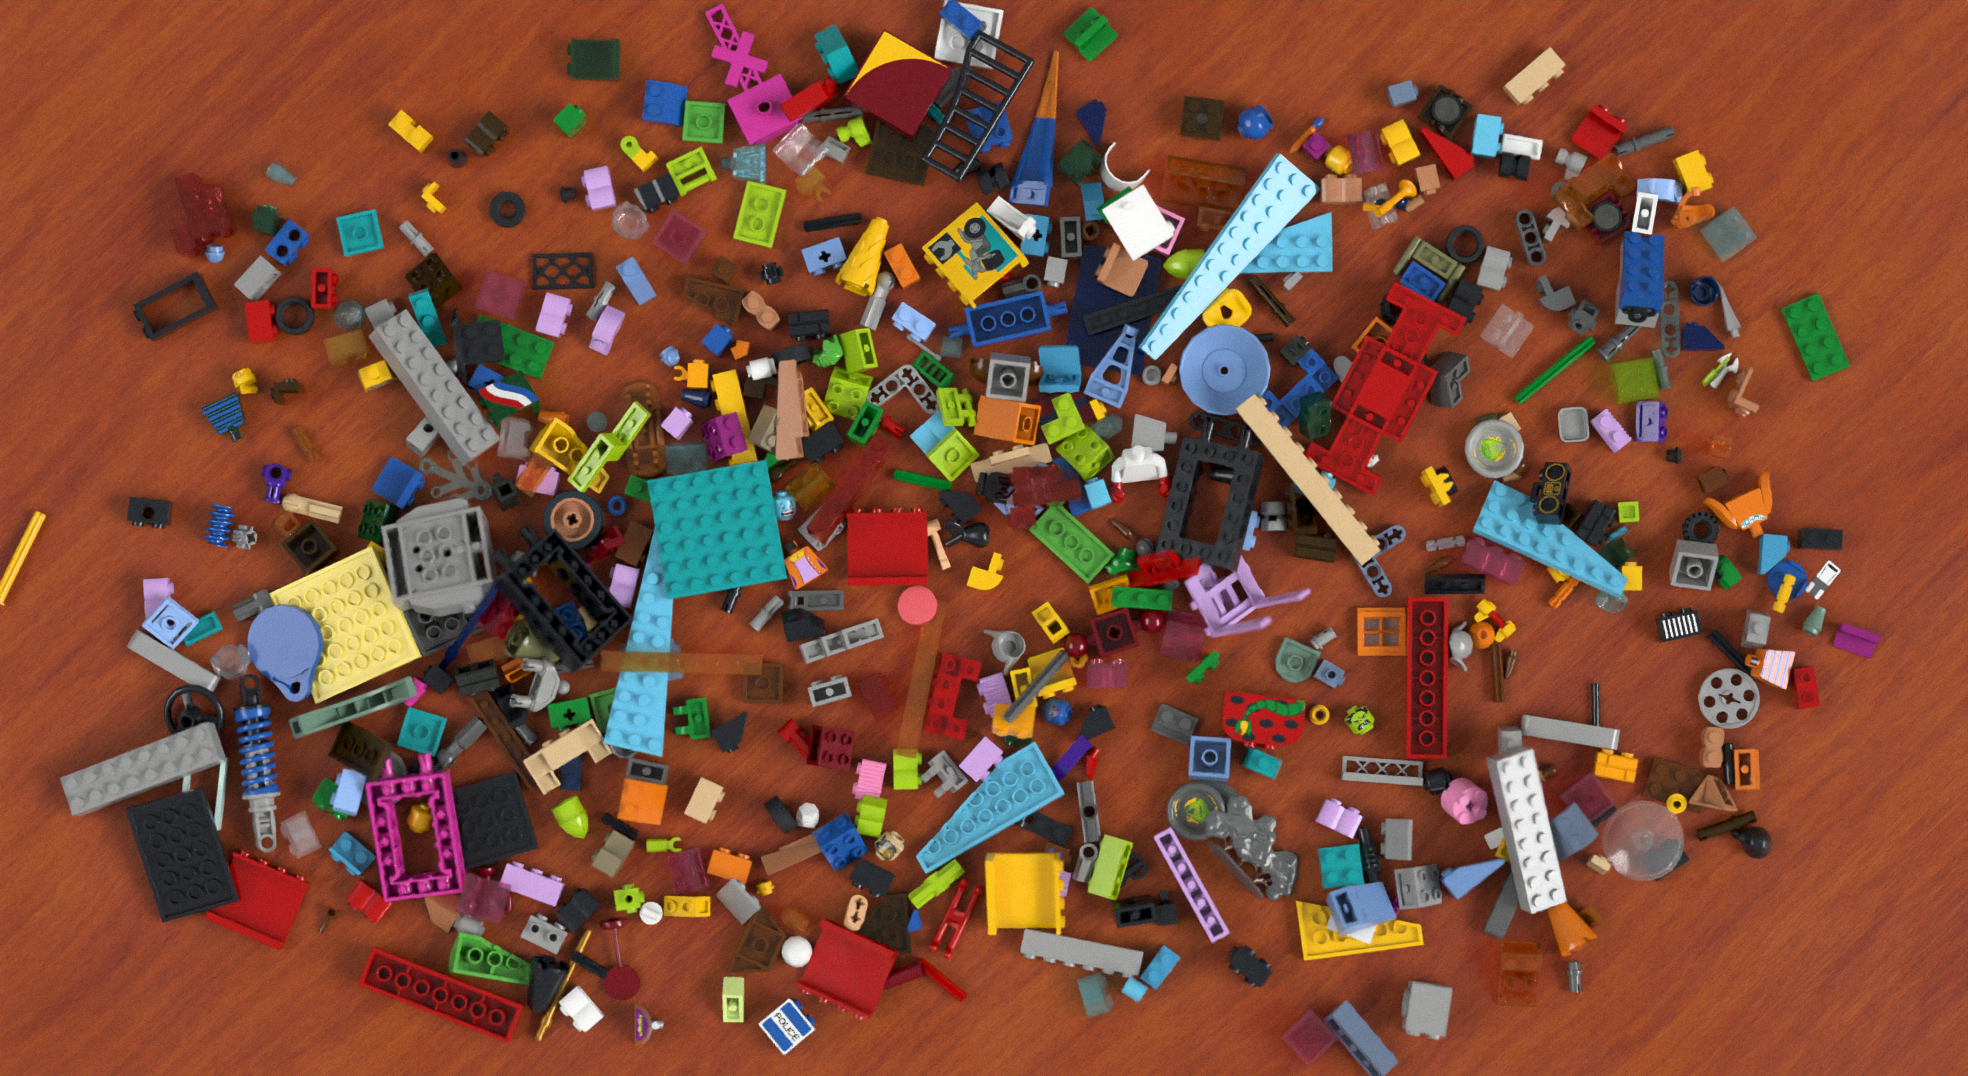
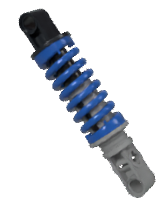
(257, 761)

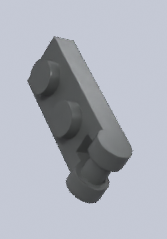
(817, 600)

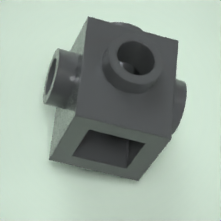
(1583, 317)

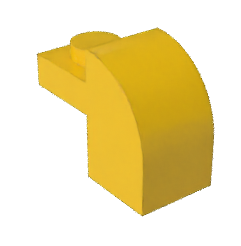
(986, 580)
(1050, 622)

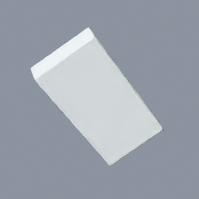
(1521, 145)

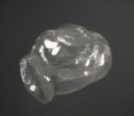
(629, 221)
(231, 661)

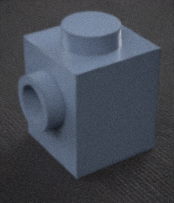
(1402, 93)
(1329, 674)

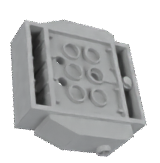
(446, 583)

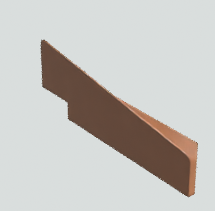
(791, 411)
(791, 854)

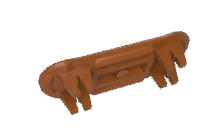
(647, 451)

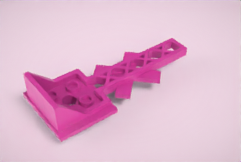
(756, 125)

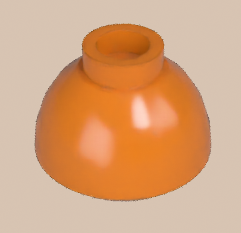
(1482, 634)

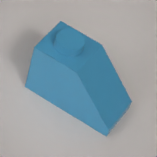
(1092, 199)
(1771, 551)

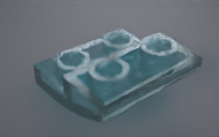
(1728, 233)

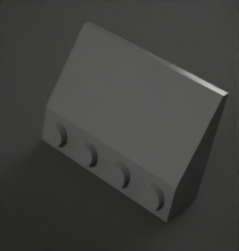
(436, 632)

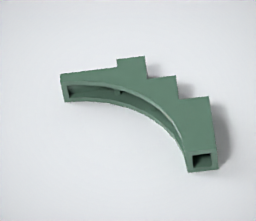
(353, 708)

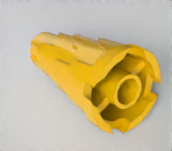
(864, 261)

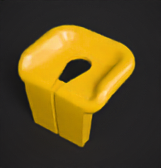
(1233, 300)

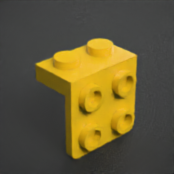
(1062, 680)

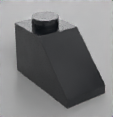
(802, 625)
(1096, 722)
(731, 733)

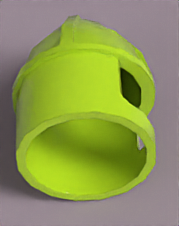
(1183, 262)
(572, 817)

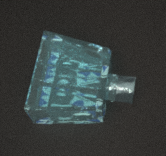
(748, 163)

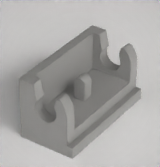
(257, 279)

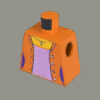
(803, 565)

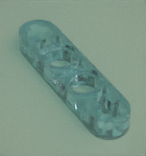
(1672, 319)

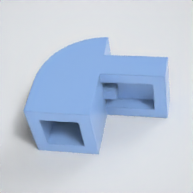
(1666, 189)

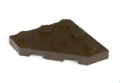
(889, 923)

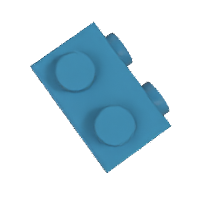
(1060, 368)

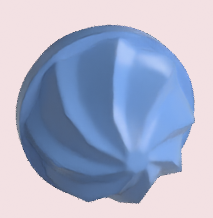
(214, 253)
(670, 356)

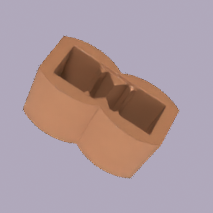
(1341, 190)
(757, 307)
(1712, 741)

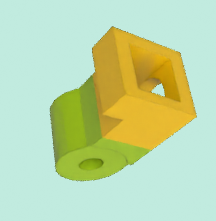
(636, 154)

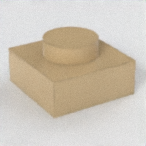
(1599, 864)

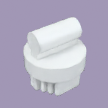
(807, 815)
(651, 913)

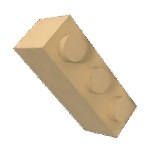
(1534, 77)

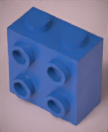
(1000, 136)

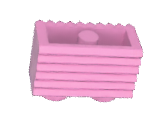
(870, 779)

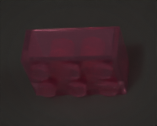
(1492, 561)

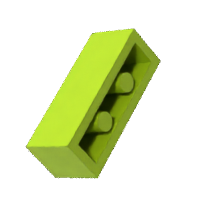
(1109, 867)

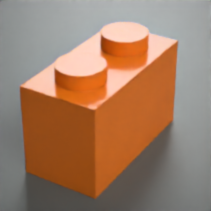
(902, 266)
(1747, 769)
(729, 865)

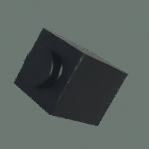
(438, 678)

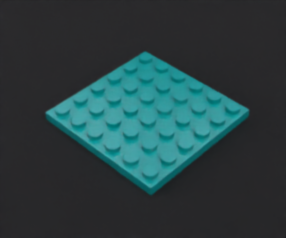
(717, 529)

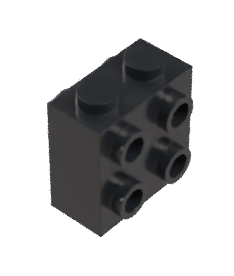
(1243, 961)

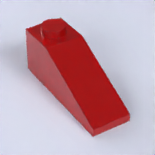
(810, 99)
(1450, 155)

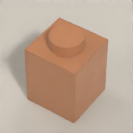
(1427, 179)

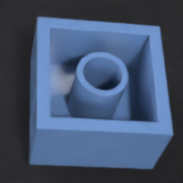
(1209, 758)

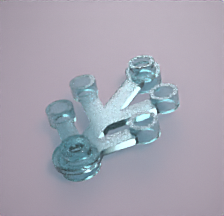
(458, 480)

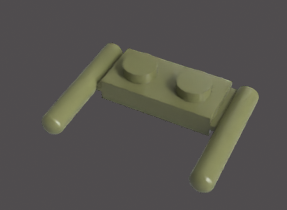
(1434, 260)

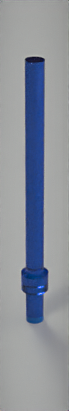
(452, 651)

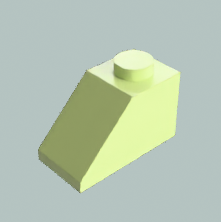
(733, 999)

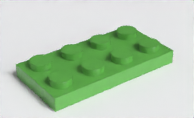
(1072, 542)

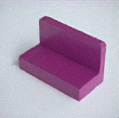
(1856, 640)

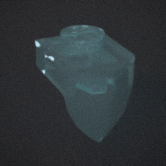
(1108, 426)

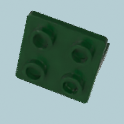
(374, 516)

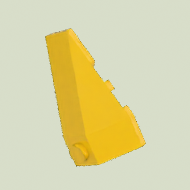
(564, 448)

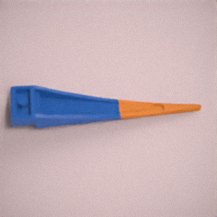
(1035, 170)

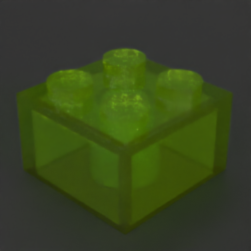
(1634, 381)

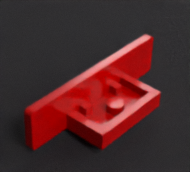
(1163, 568)

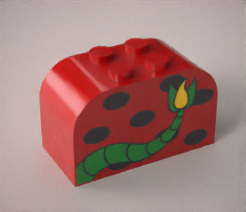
(1262, 719)

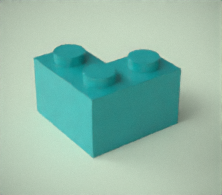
(836, 53)

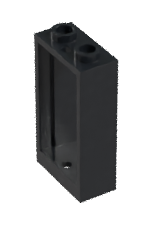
(202, 288)

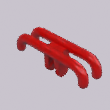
(955, 918)

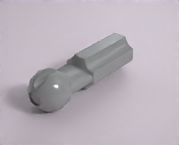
(876, 303)

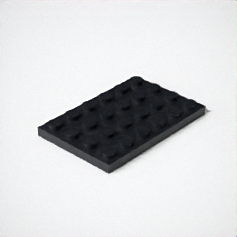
(182, 854)

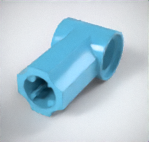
(1134, 989)

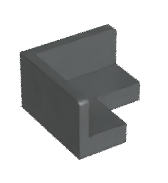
(1446, 387)

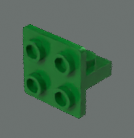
(1090, 34)

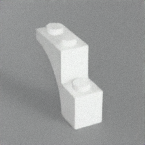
(1012, 219)

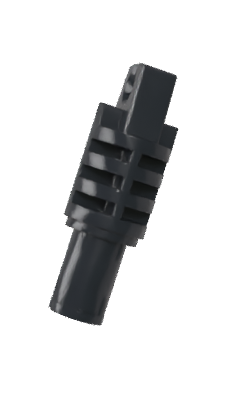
(1369, 855)

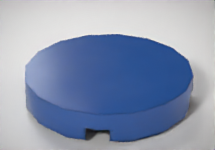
(1777, 573)

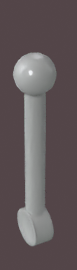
(936, 356)

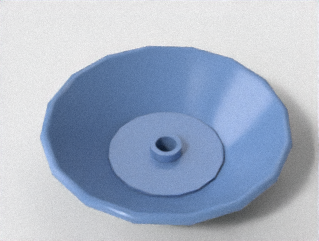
(1219, 348)

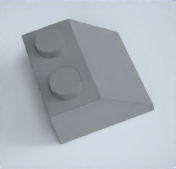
(1397, 839)

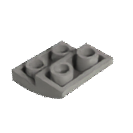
(738, 900)

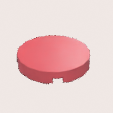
(917, 605)

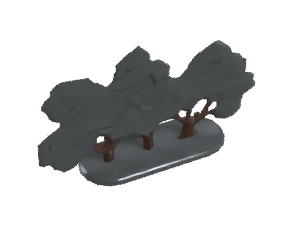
(1252, 844)

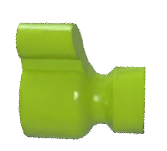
(855, 129)

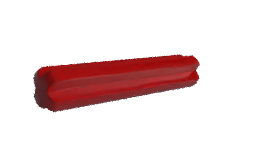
(943, 981)

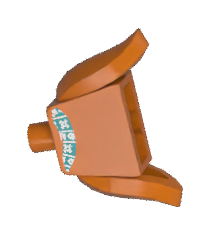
(1747, 508)

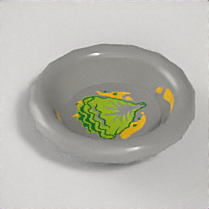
(1494, 448)

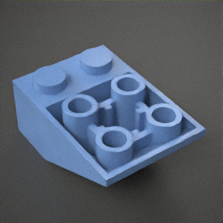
(1360, 907)

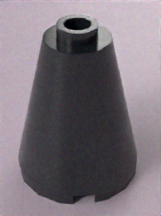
(544, 980)

